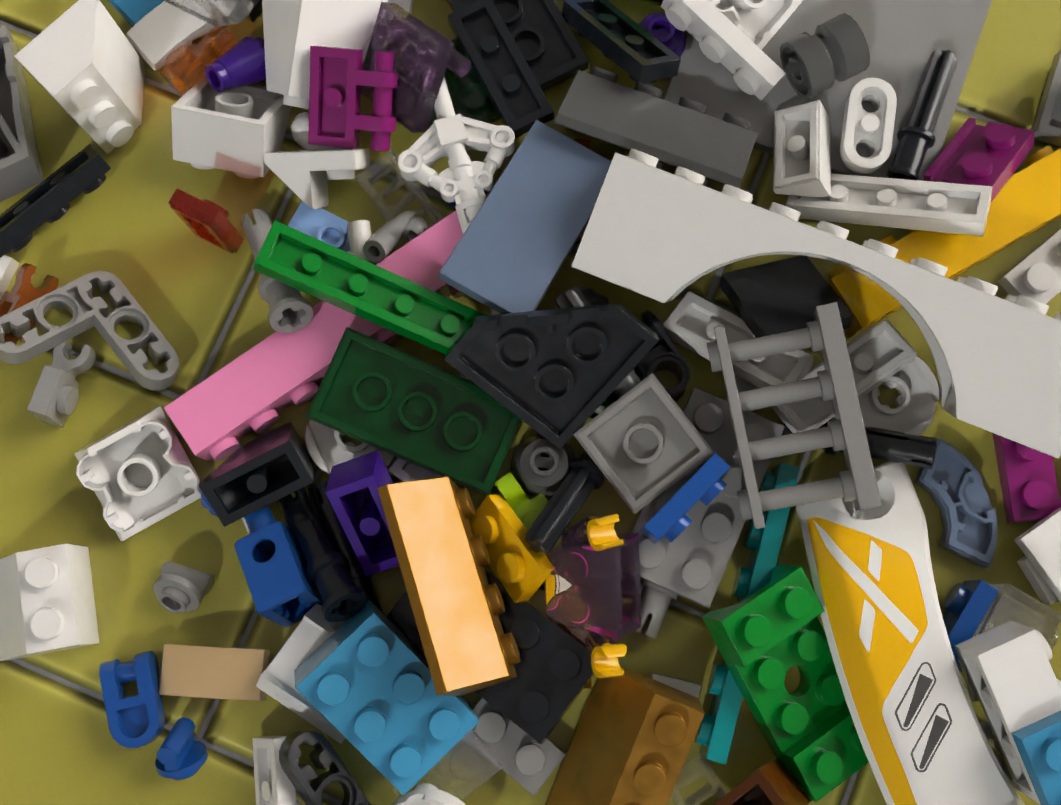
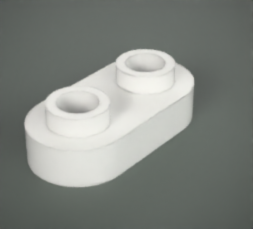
(866, 128)

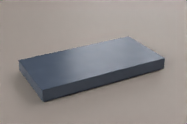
(527, 222)

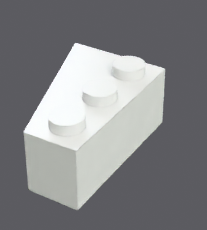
(1015, 687)

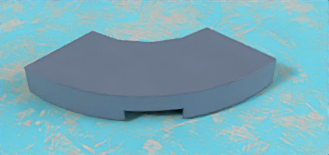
(963, 505)

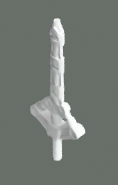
(451, 137)

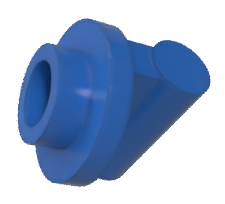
(180, 752)

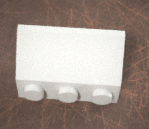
(90, 72)

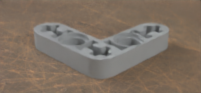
(87, 313)

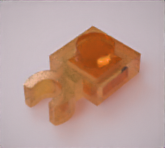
(188, 64)

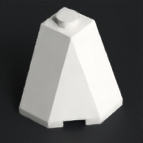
(298, 24)

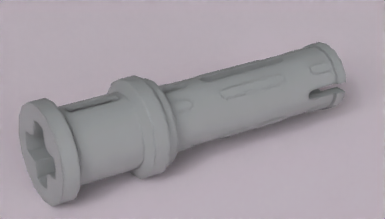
(287, 307)

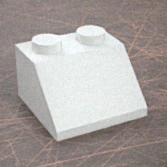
(228, 128)
(46, 601)

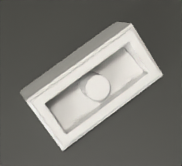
(802, 151)

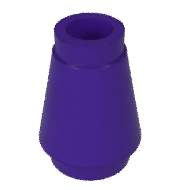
(238, 66)

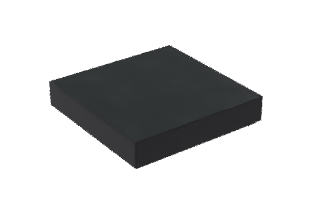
(780, 295)

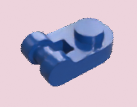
(138, 718)

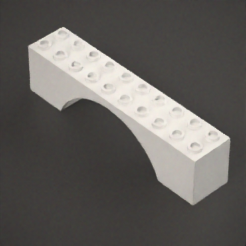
(990, 353)

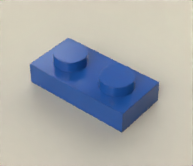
(702, 486)
(965, 609)

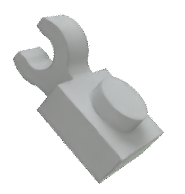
(57, 389)

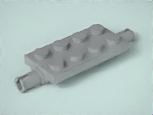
(699, 555)

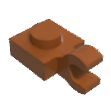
(23, 293)

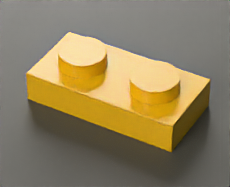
(510, 556)

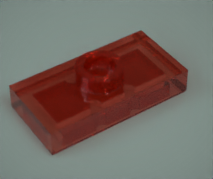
(206, 220)

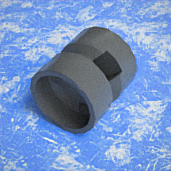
(833, 52)

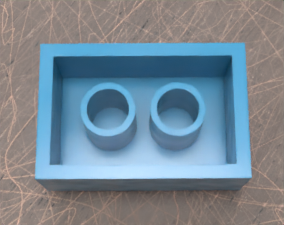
(383, 698)

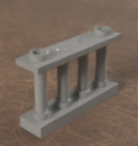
(833, 384)

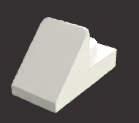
(309, 170)

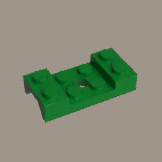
(759, 644)

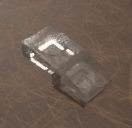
(462, 768)

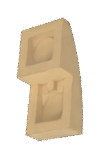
(213, 672)

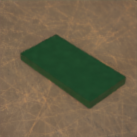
(414, 411)

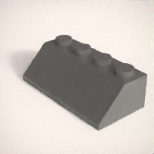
(657, 127)

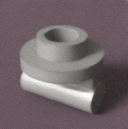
(181, 587)

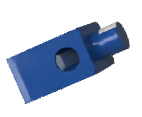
(275, 569)

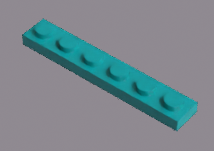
(719, 725)

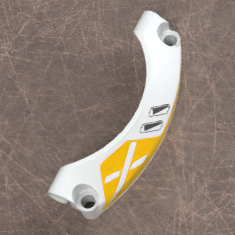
(895, 649)

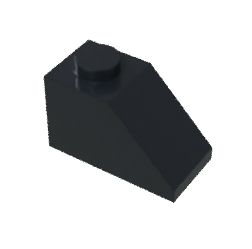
(259, 474)

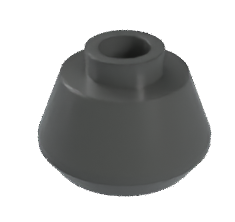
(527, 461)

